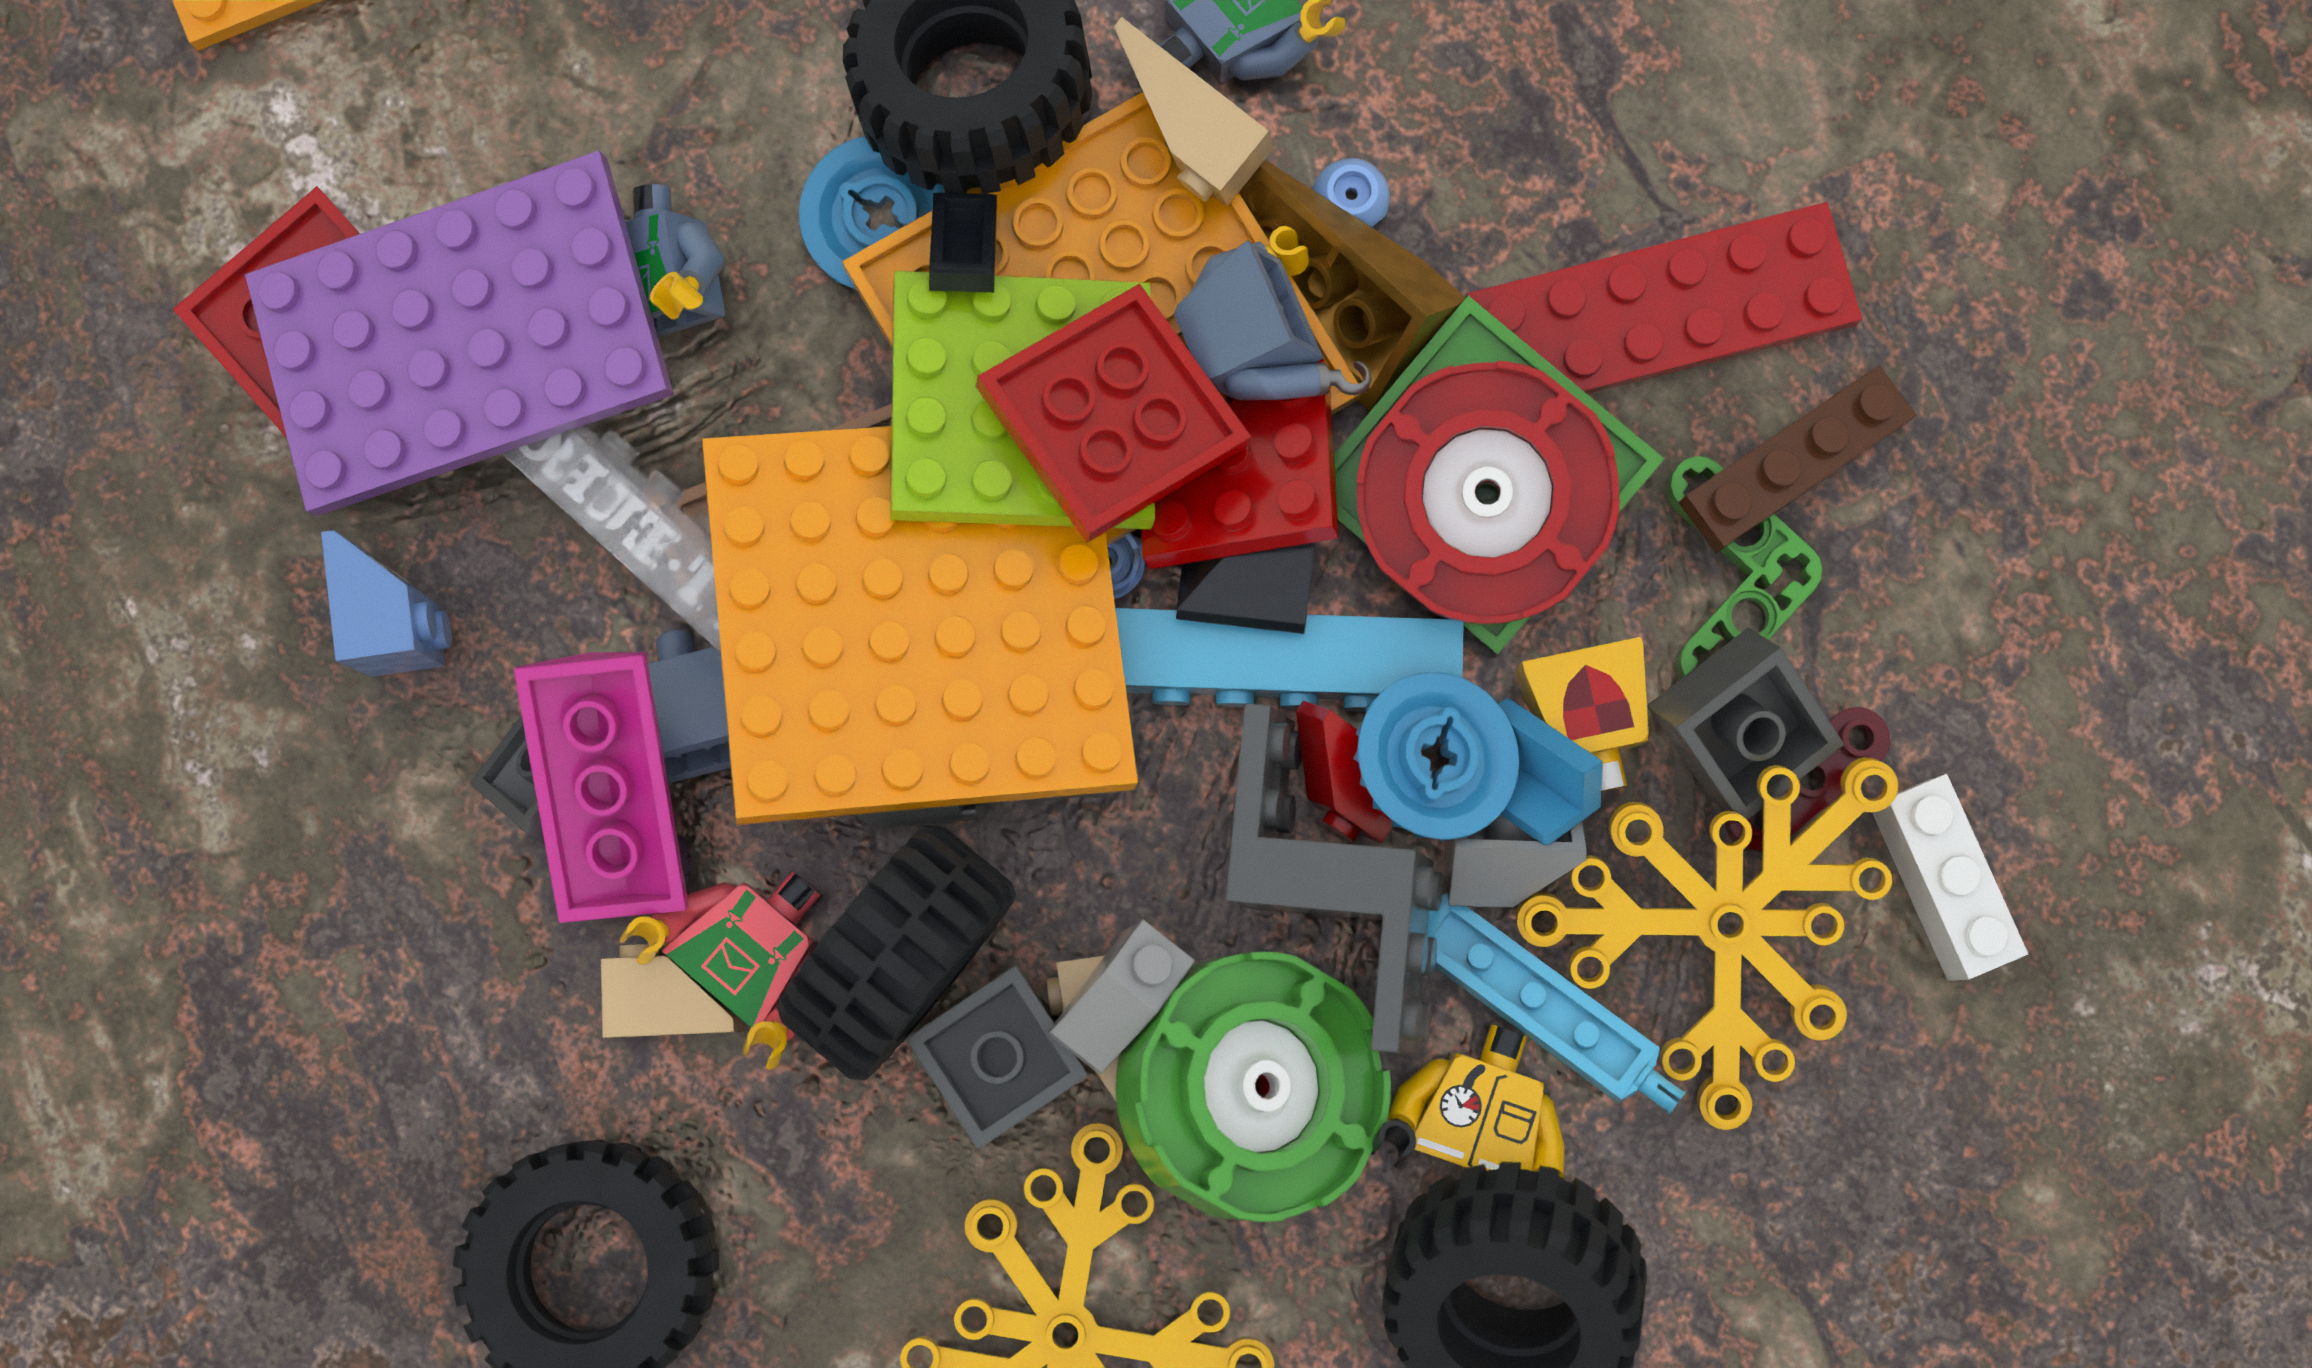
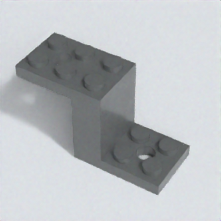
(1332, 878)

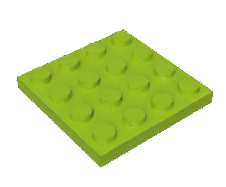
(946, 442)

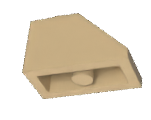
(657, 999)

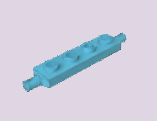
(1547, 1007)

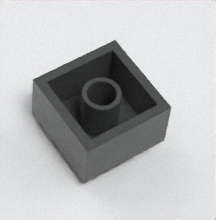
(1741, 716)
(996, 1057)

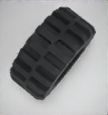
(979, 136)
(895, 951)
(522, 1201)
(1522, 1228)

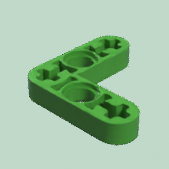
(1756, 561)

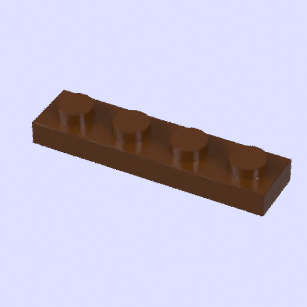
(1797, 459)

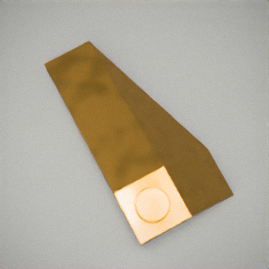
(1361, 285)

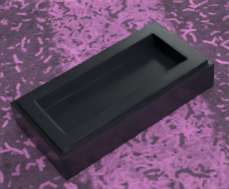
(963, 242)

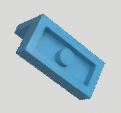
(1555, 780)

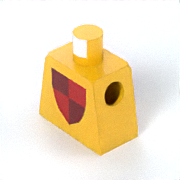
(1592, 699)

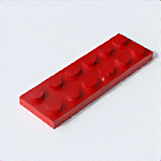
(1684, 300)

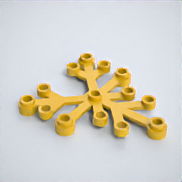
(1783, 868)
(1083, 1230)

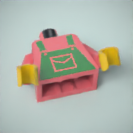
(738, 949)

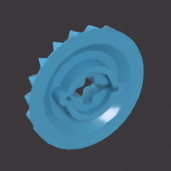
(838, 225)
(1471, 734)

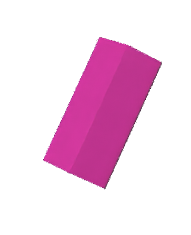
(601, 786)

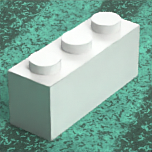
(1949, 880)

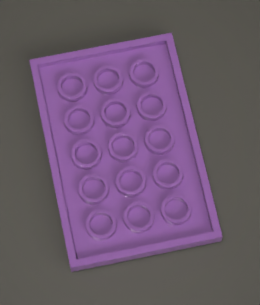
(458, 334)

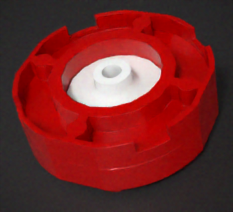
(1498, 429)

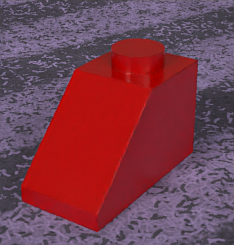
(1334, 776)

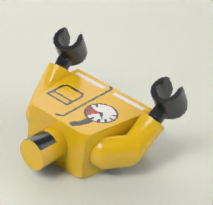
(1476, 1111)

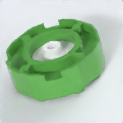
(1254, 1088)

